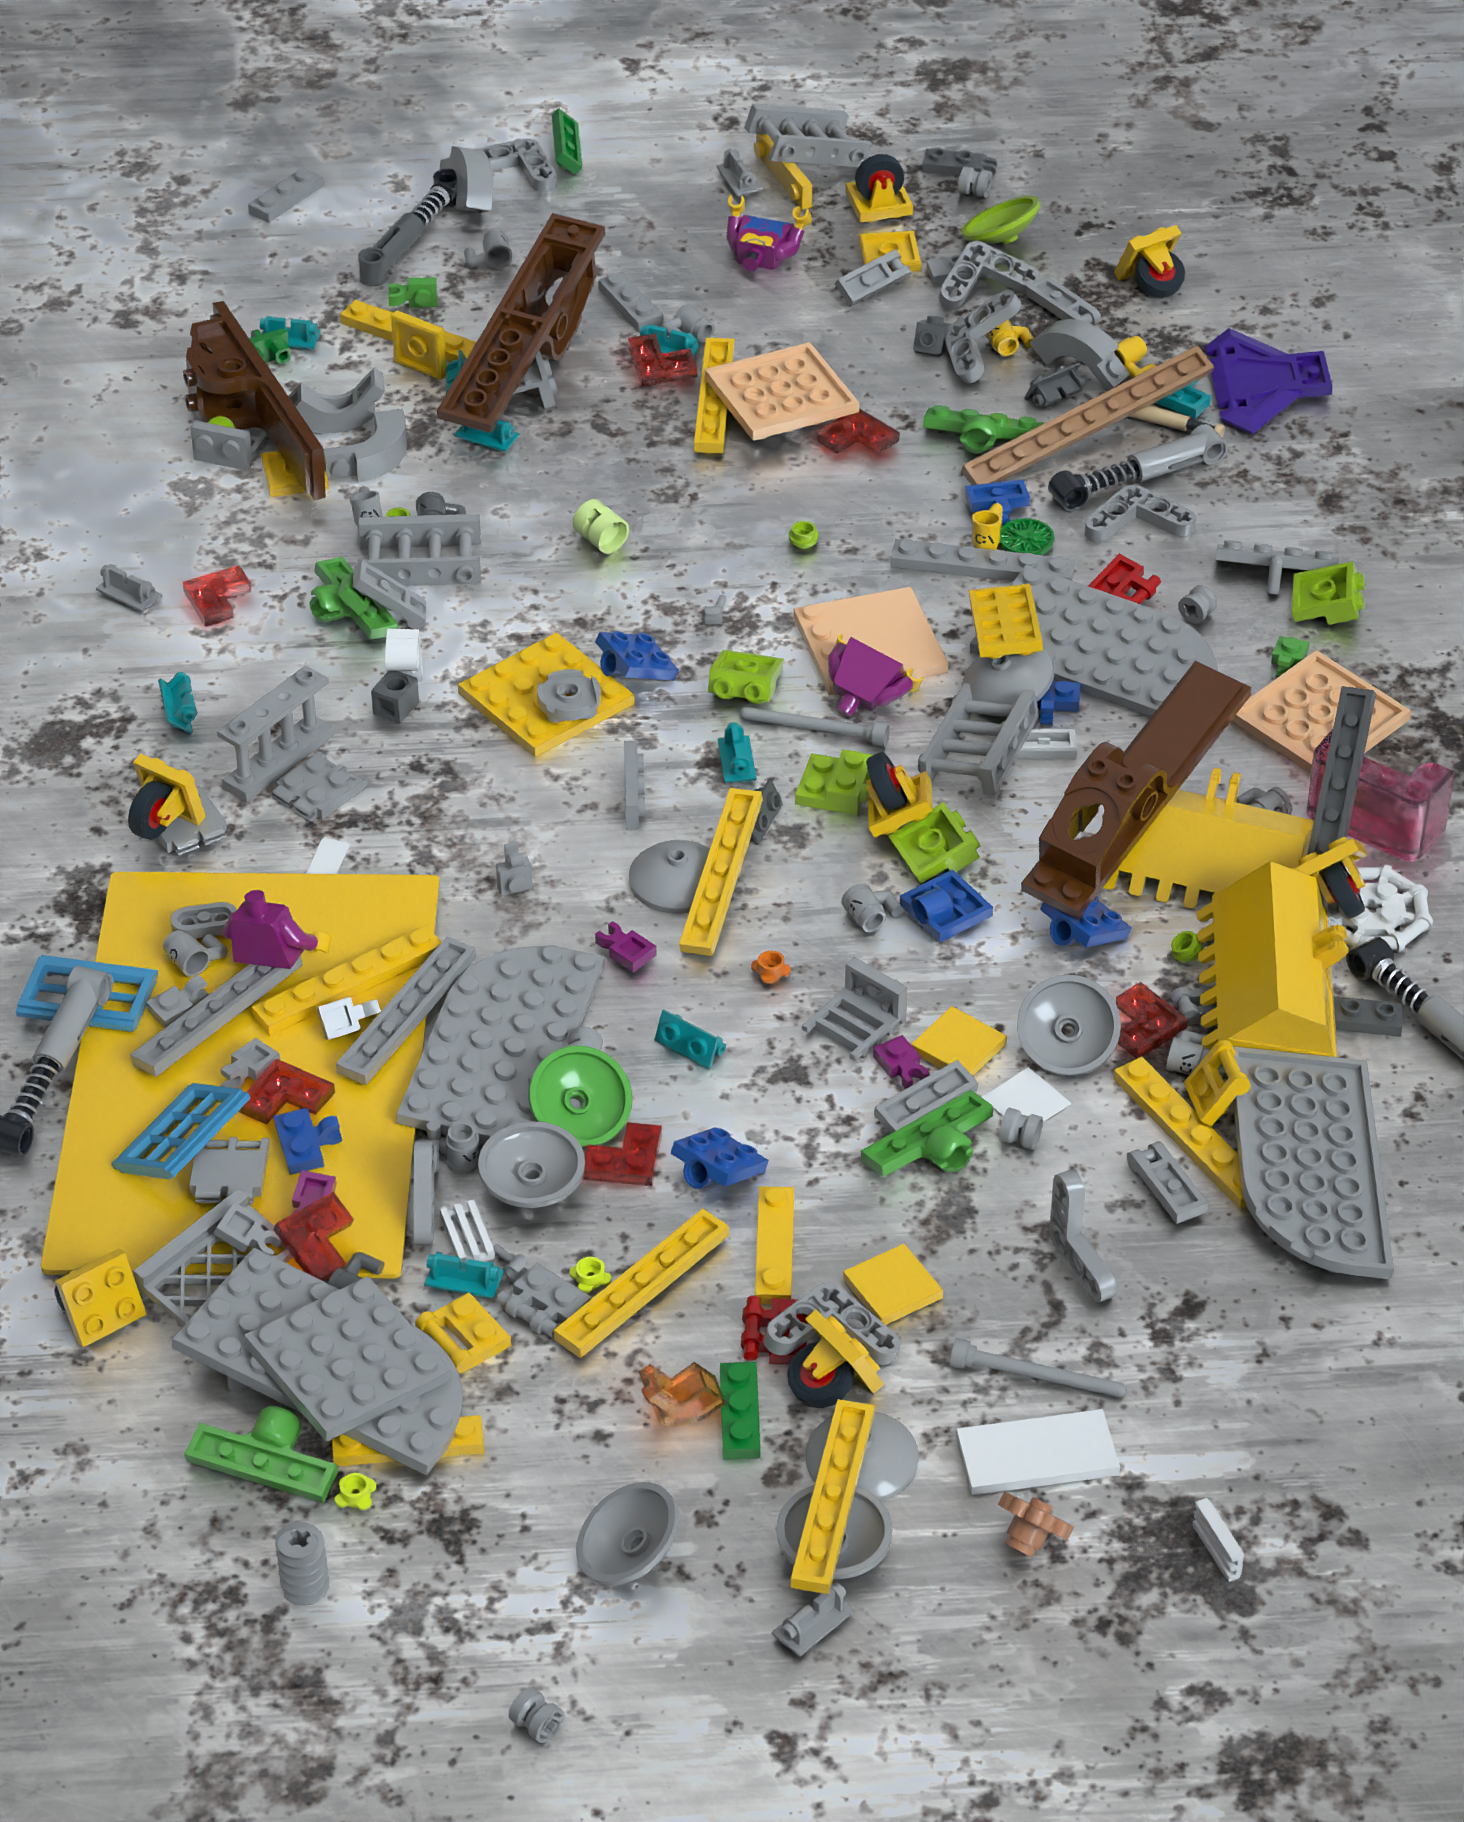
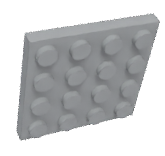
(347, 1358)

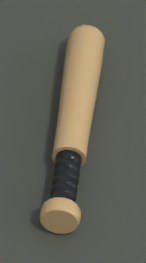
(1172, 419)

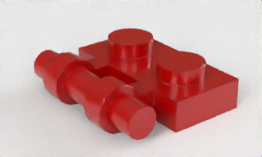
(1123, 575)
(755, 1317)

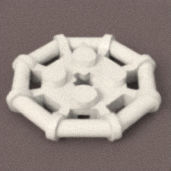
(1389, 910)

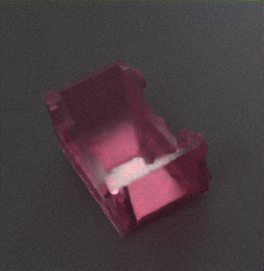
(1390, 808)

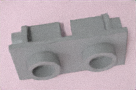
(737, 174)
(129, 591)
(814, 1620)

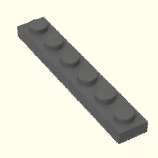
(1342, 768)

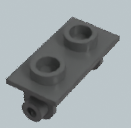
(1045, 388)
(769, 808)

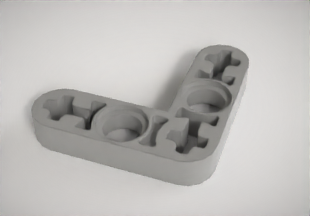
(523, 154)
(984, 265)
(966, 330)
(1174, 519)
(425, 1165)
(1067, 1237)
(839, 1301)

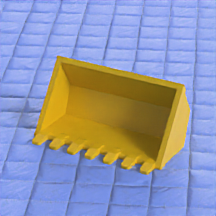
(1212, 843)
(1271, 964)

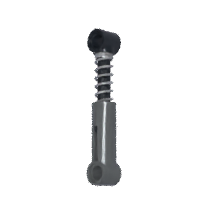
(379, 259)

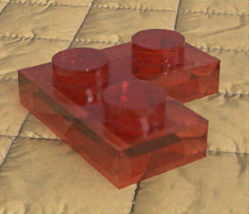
(658, 367)
(858, 428)
(210, 593)
(1152, 1020)
(283, 1085)
(632, 1163)
(308, 1232)

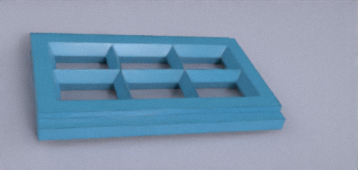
(142, 977)
(130, 1159)

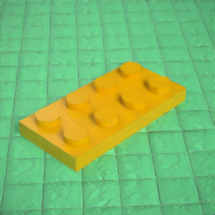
(1005, 621)

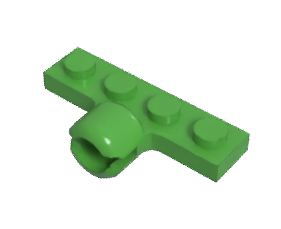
(977, 429)
(329, 607)
(932, 1136)
(264, 1455)

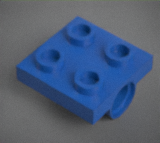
(634, 657)
(946, 905)
(1093, 928)
(717, 1158)

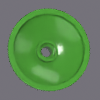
(592, 1080)

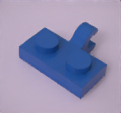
(1007, 493)
(1059, 697)
(302, 1141)

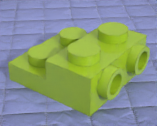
(1328, 593)
(744, 676)
(835, 782)
(936, 843)

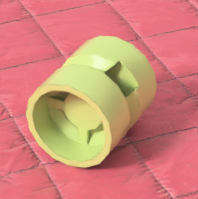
(600, 526)

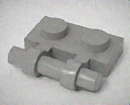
(546, 1292)

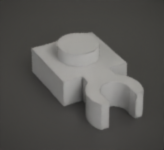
(243, 1229)

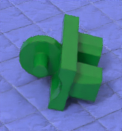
(272, 345)

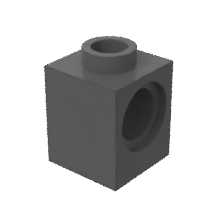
(395, 696)

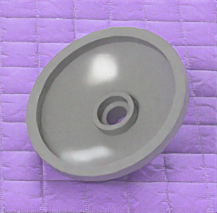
(1006, 677)
(668, 875)
(1071, 1003)
(531, 1164)
(888, 1458)
(627, 1534)
(865, 1536)

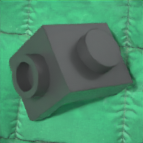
(930, 335)

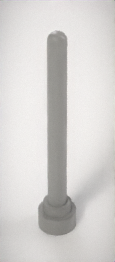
(876, 732)
(967, 1355)

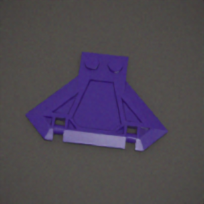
(1261, 380)

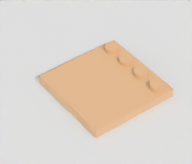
(781, 391)
(882, 620)
(1302, 707)

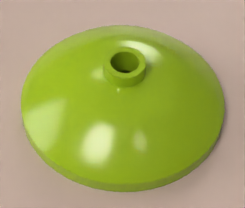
(1002, 221)

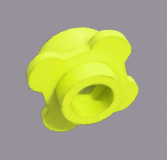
(590, 1274)
(357, 1484)

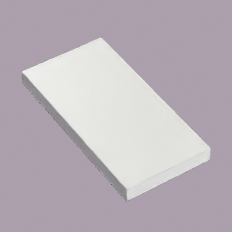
(1037, 1452)

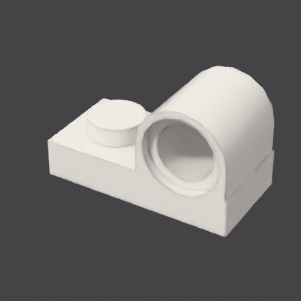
(404, 652)

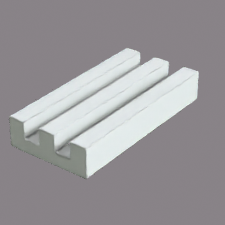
(1049, 744)
(461, 1213)
(1218, 1539)

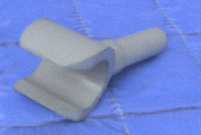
(713, 614)
(515, 1265)

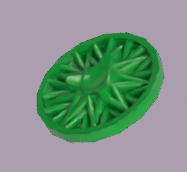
(1026, 536)

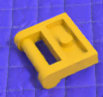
(1206, 1087)
(471, 1326)

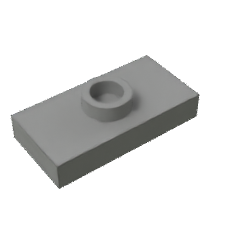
(940, 269)

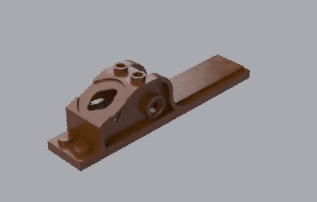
(526, 322)
(230, 373)
(1131, 788)

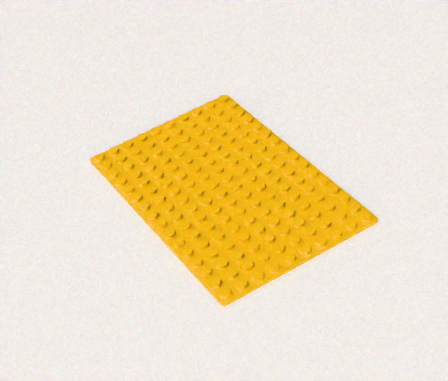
(114, 1101)

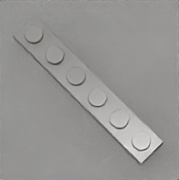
(974, 561)
(406, 1011)
(208, 1016)

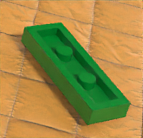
(566, 141)
(741, 1410)

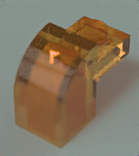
(683, 1398)

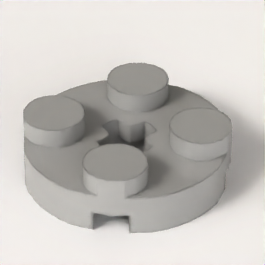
(582, 703)

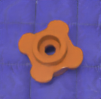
(770, 966)

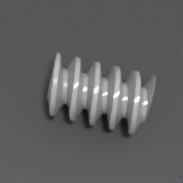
(302, 1563)

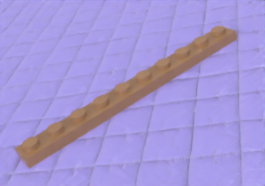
(1088, 418)

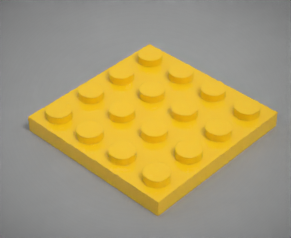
(509, 694)

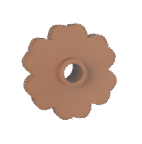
(1031, 1523)

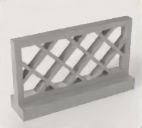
(188, 1249)

